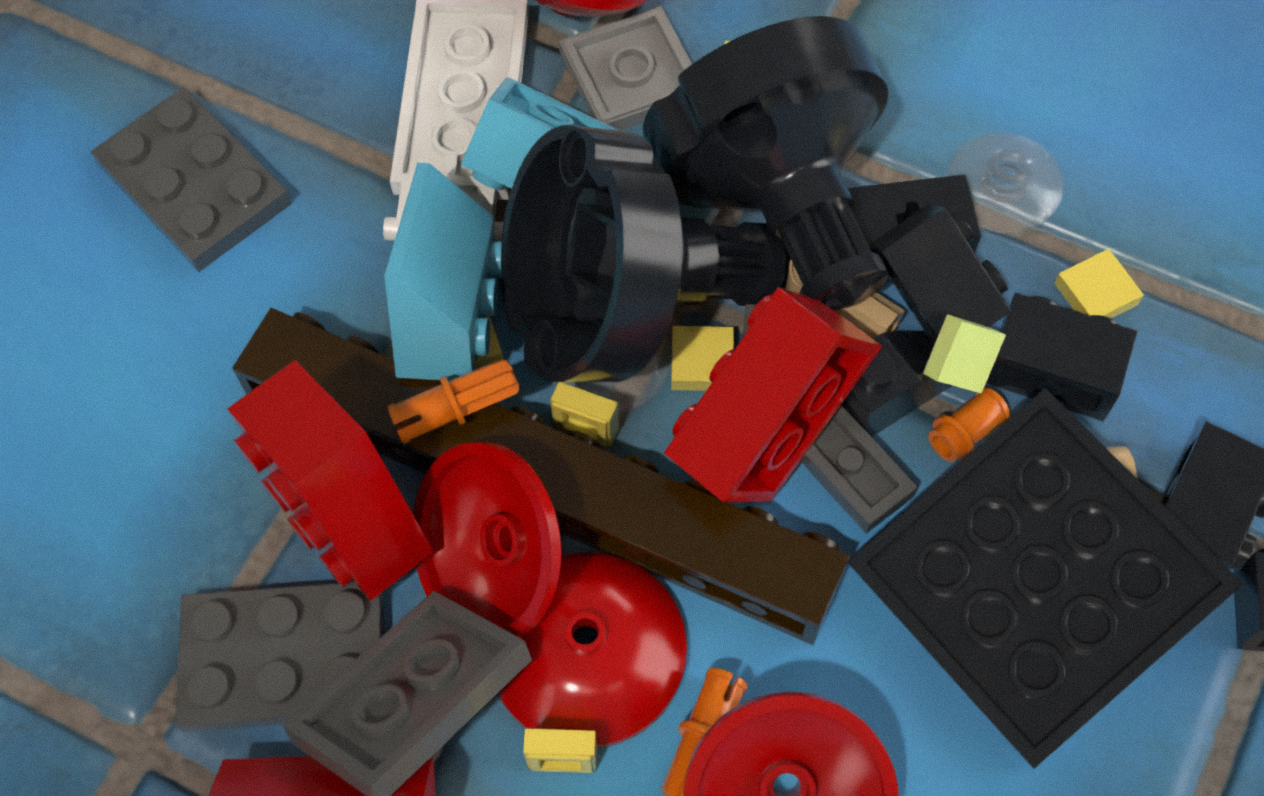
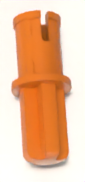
(454, 399)
(714, 700)

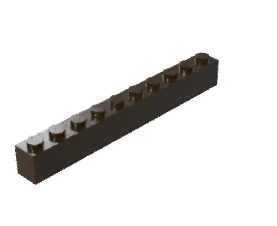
(598, 497)

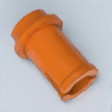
(956, 434)

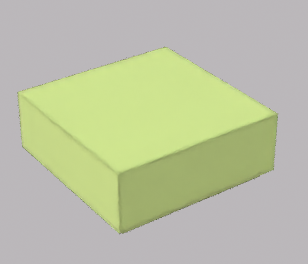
(964, 354)

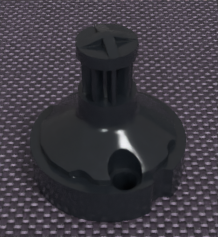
(770, 132)
(605, 257)

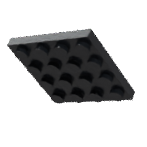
(1043, 577)

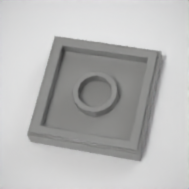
(625, 66)

